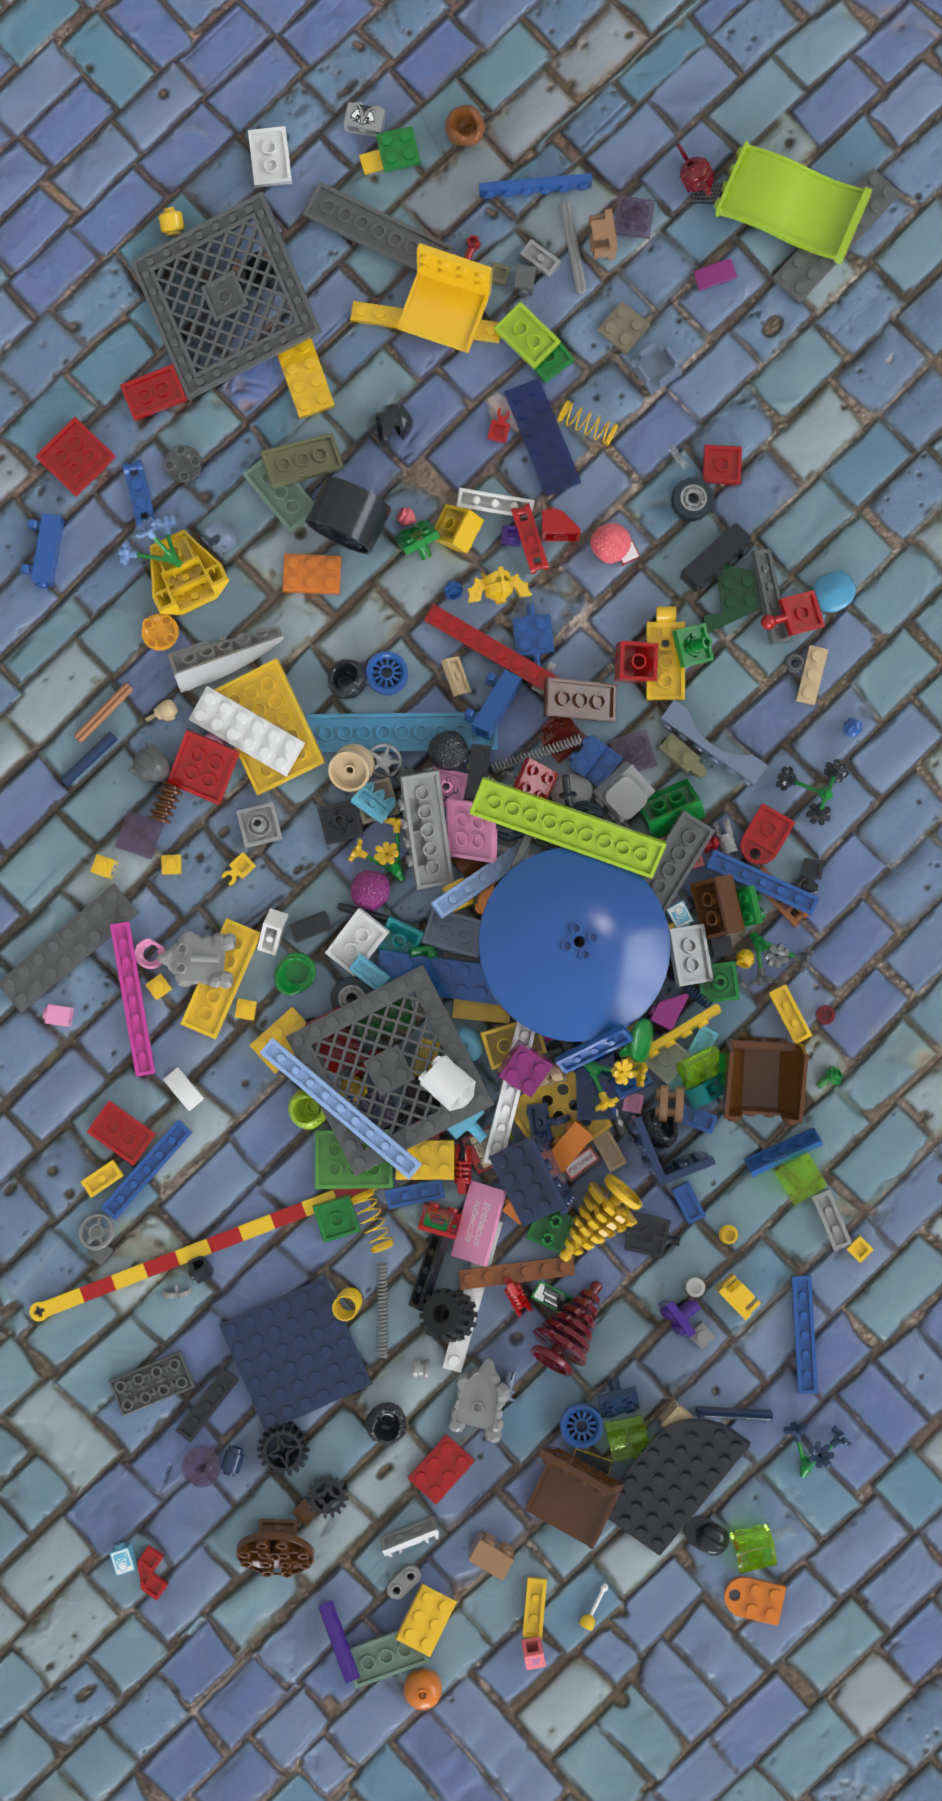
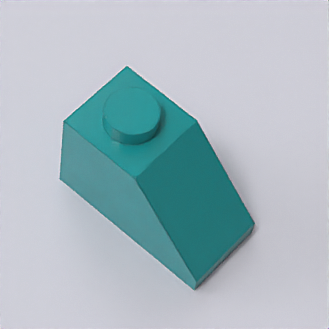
(705, 1091)

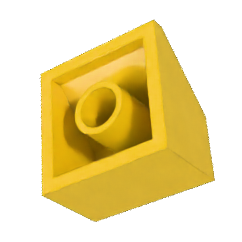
(458, 528)

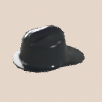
(706, 1535)

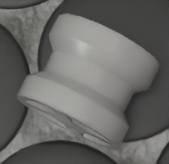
(421, 1368)

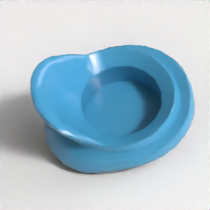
(834, 591)

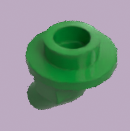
(832, 1074)

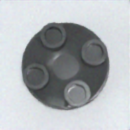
(183, 463)

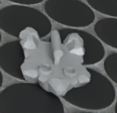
(200, 959)
(480, 1401)

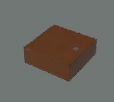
(303, 1512)

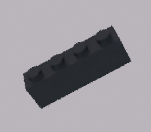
(716, 557)

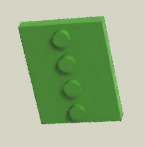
(334, 1171)

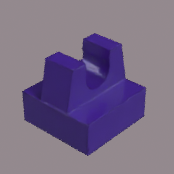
(510, 536)

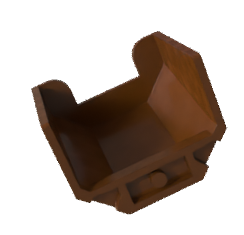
(764, 1078)

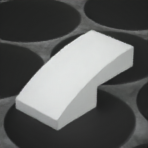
(183, 1089)

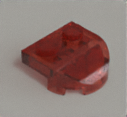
(559, 729)

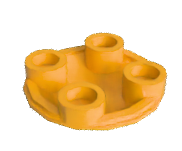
(160, 631)

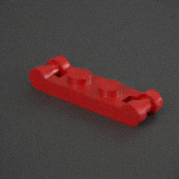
(530, 538)

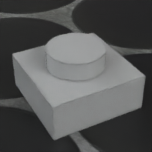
(703, 1335)

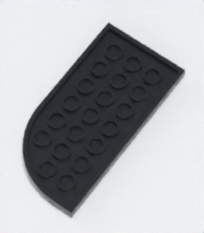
(674, 1478)

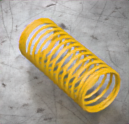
(341, 1313)

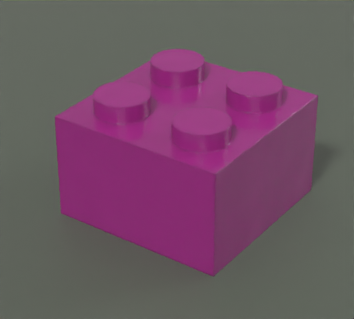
(524, 1068)

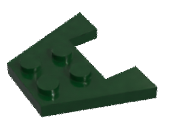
(737, 597)

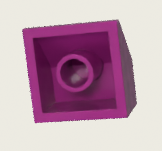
(667, 1011)

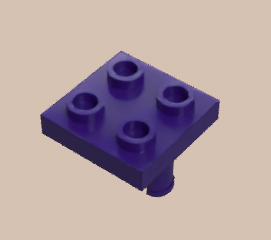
(679, 1316)

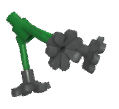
(775, 956)

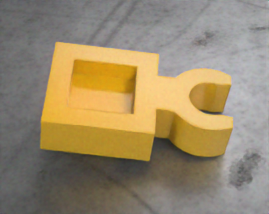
(240, 867)

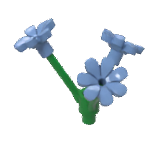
(147, 529)

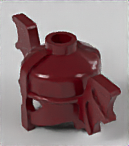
(696, 173)

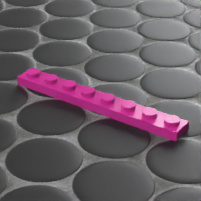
(132, 999)

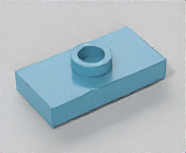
(368, 972)

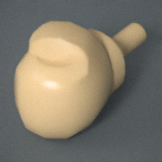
(165, 711)

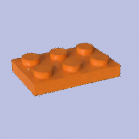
(312, 574)

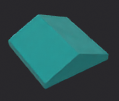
(400, 936)

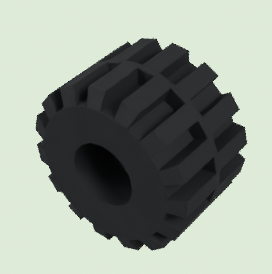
(448, 1315)

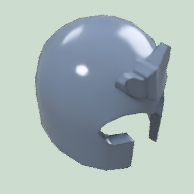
(222, 538)

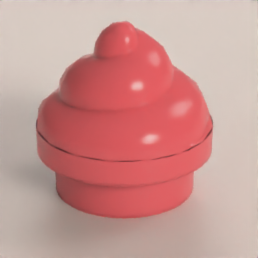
(406, 516)

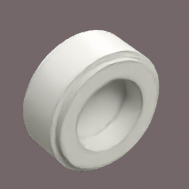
(695, 1287)

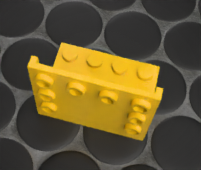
(446, 298)

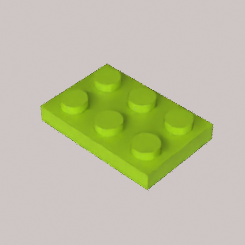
(527, 335)

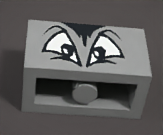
(364, 119)

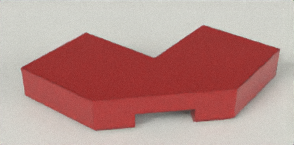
(150, 1581)

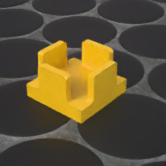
(738, 1296)

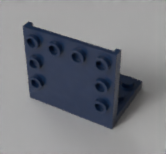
(679, 1168)
(532, 1179)

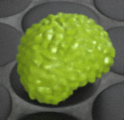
(305, 1111)

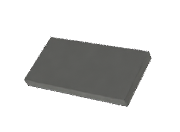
(152, 1383)

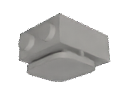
(623, 792)

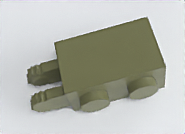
(682, 756)

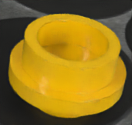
(728, 1234)

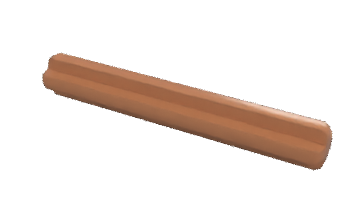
(103, 712)

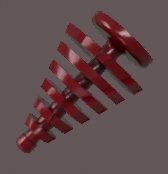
(568, 1333)

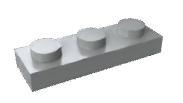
(831, 1219)

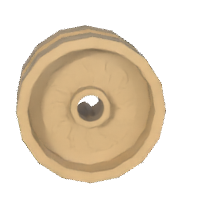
(351, 767)

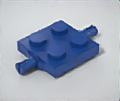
(533, 635)

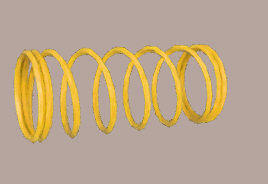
(566, 408)
(361, 1197)

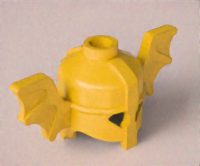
(498, 587)

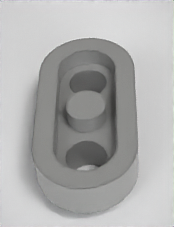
(403, 1582)

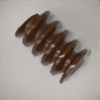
(165, 803)

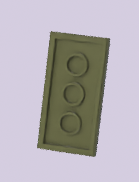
(301, 460)

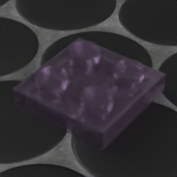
(139, 835)

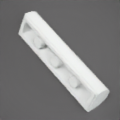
(491, 502)

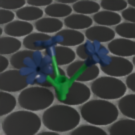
(819, 1454)

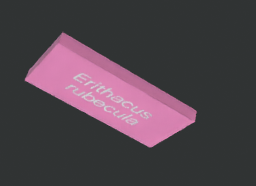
(478, 1223)

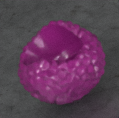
(370, 889)

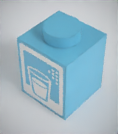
(679, 915)
(123, 1558)

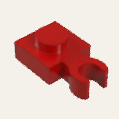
(499, 429)

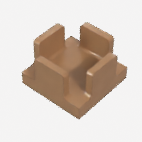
(603, 236)

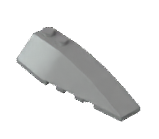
(211, 661)

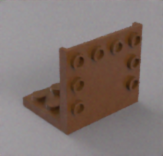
(573, 1496)

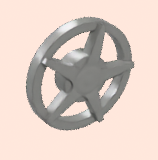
(384, 760)
(96, 1232)

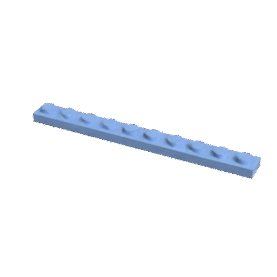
(341, 1108)

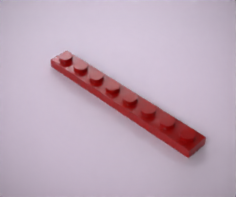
(487, 647)

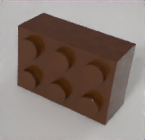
(717, 906)

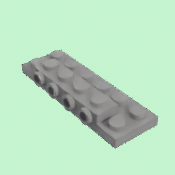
(425, 829)

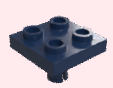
(618, 1400)

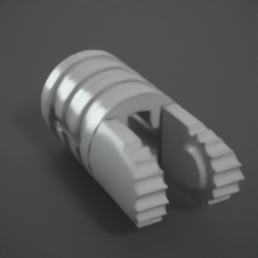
(726, 841)

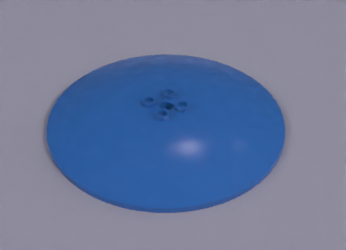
(532, 953)

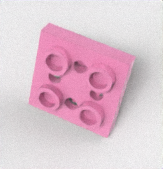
(457, 781)

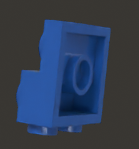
(595, 760)

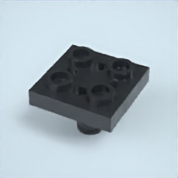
(328, 814)

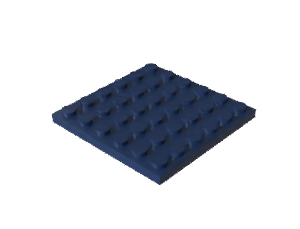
(295, 1354)

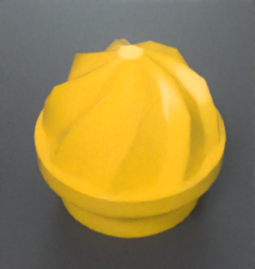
(745, 958)

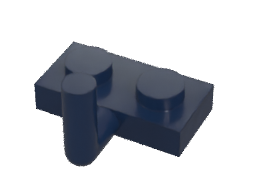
(540, 1120)

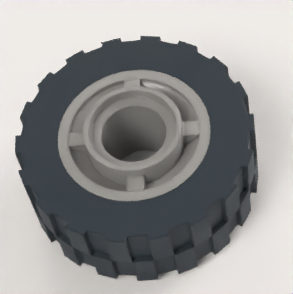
(698, 489)
(347, 986)

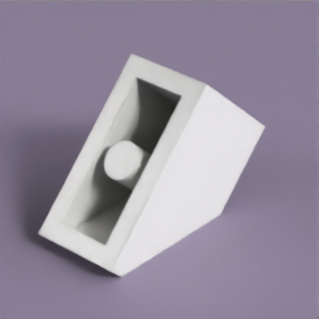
(272, 931)

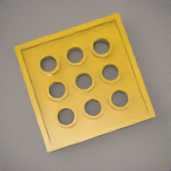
(560, 1103)

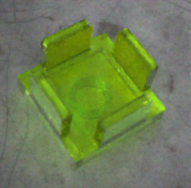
(800, 1178)

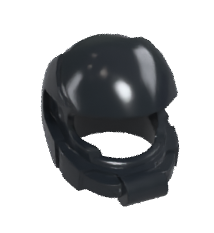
(393, 417)

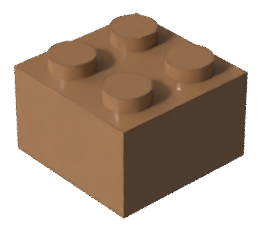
(491, 1554)

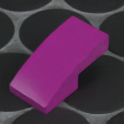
(714, 274)

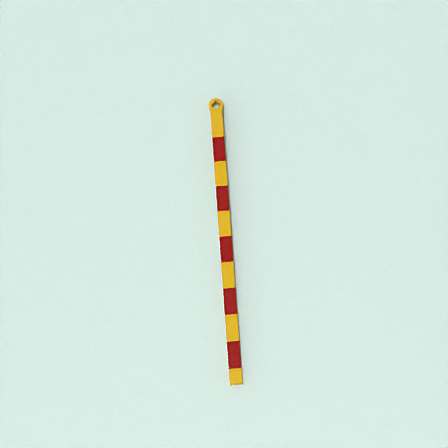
(185, 1254)

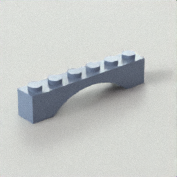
(744, 766)

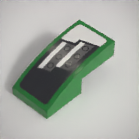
(550, 1296)

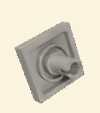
(259, 825)

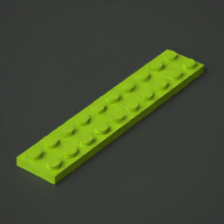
(567, 827)

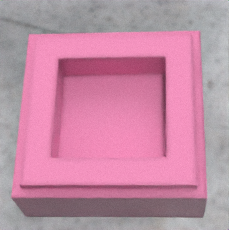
(633, 1103)

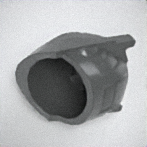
(151, 765)

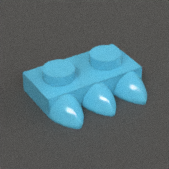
(373, 803)

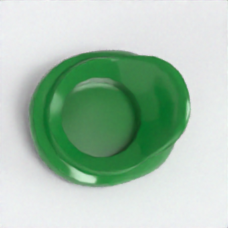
(294, 973)
(642, 1040)

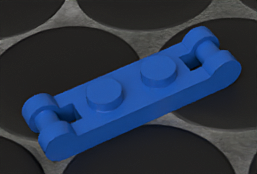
(138, 491)

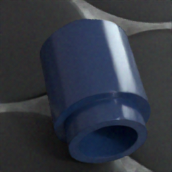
(232, 1460)

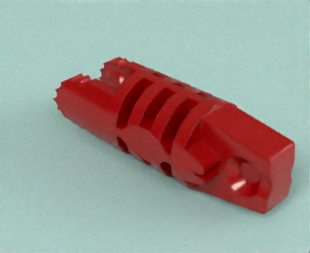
(462, 1168)
(516, 1296)

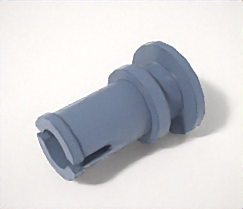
(509, 1381)

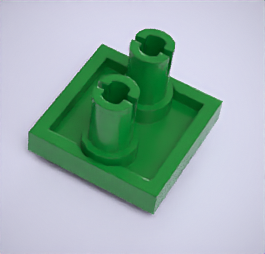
(750, 906)
(551, 1231)

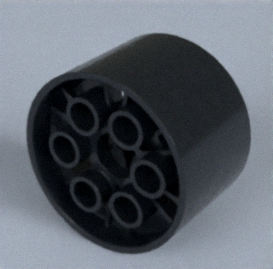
(348, 515)

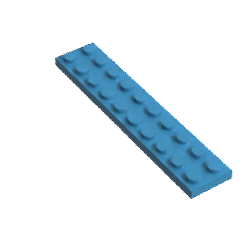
(403, 730)

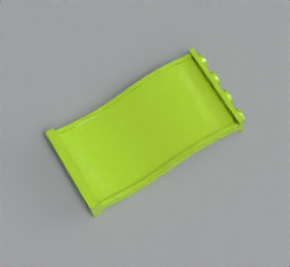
(792, 202)

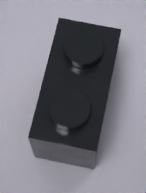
(311, 926)

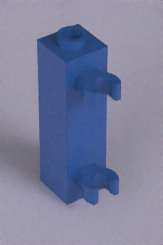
(47, 550)
(496, 705)

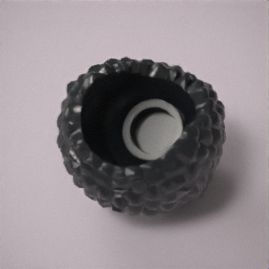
(347, 679)
(448, 750)
(660, 1133)
(386, 1423)

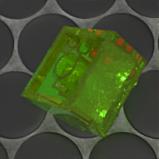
(753, 1548)

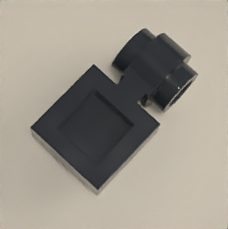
(812, 871)

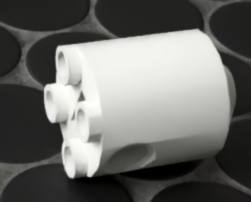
(448, 1083)

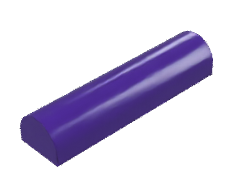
(339, 1641)

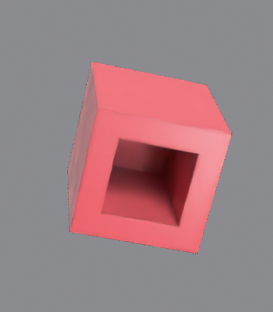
(533, 1653)

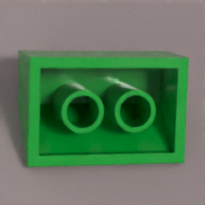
(666, 805)

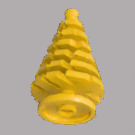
(601, 1215)

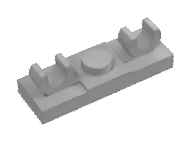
(409, 1536)

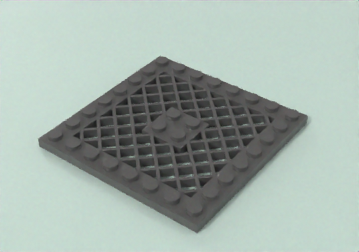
(226, 296)
(389, 1068)

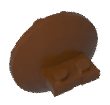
(275, 1547)

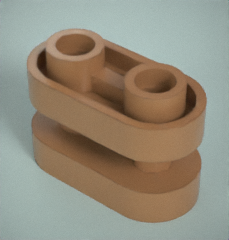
(662, 1110)

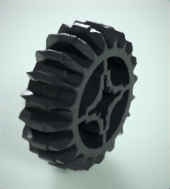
(287, 1466)

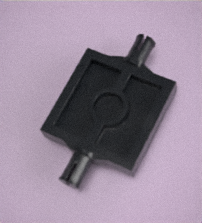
(649, 1235)

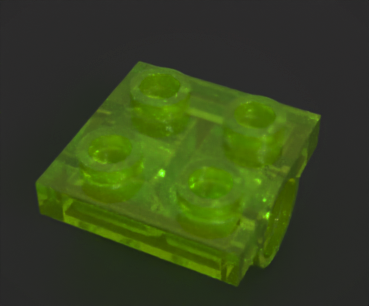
(699, 1067)
(626, 1437)

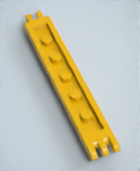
(683, 1031)

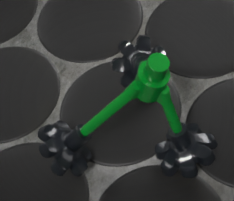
(818, 812)

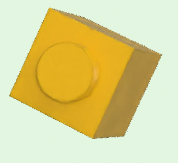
(104, 866)

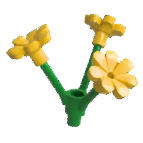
(385, 853)
(622, 1071)

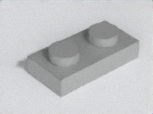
(540, 258)

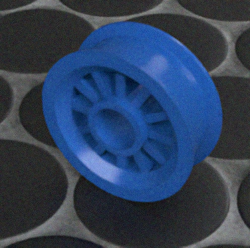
(380, 657)
(593, 1412)

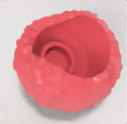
(610, 542)

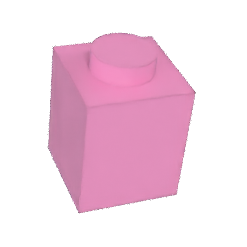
(58, 1015)

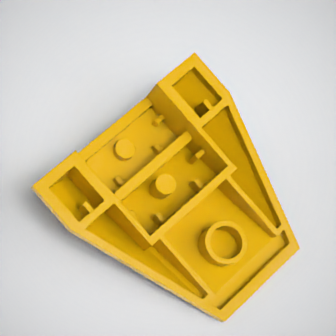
(190, 586)

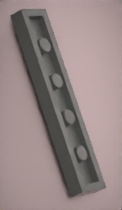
(769, 593)

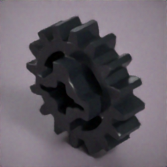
(337, 1497)

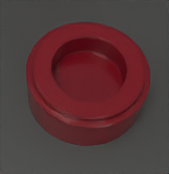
(825, 1015)

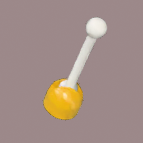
(587, 1620)

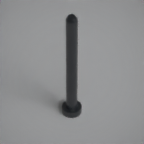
(377, 916)

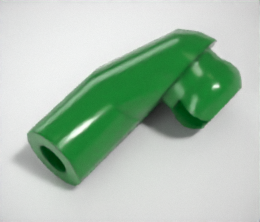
(430, 951)

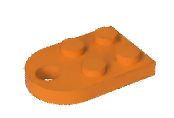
(757, 1599)

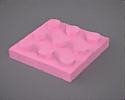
(468, 834)

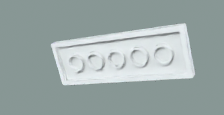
(247, 731)

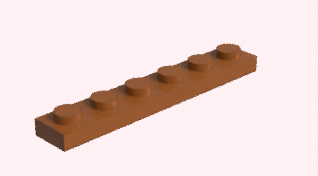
(519, 1272)

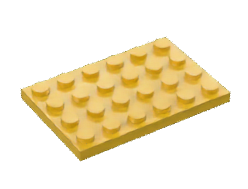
(272, 698)

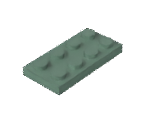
(287, 502)
(384, 1658)

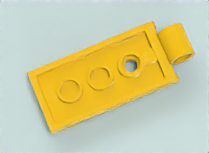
(670, 676)

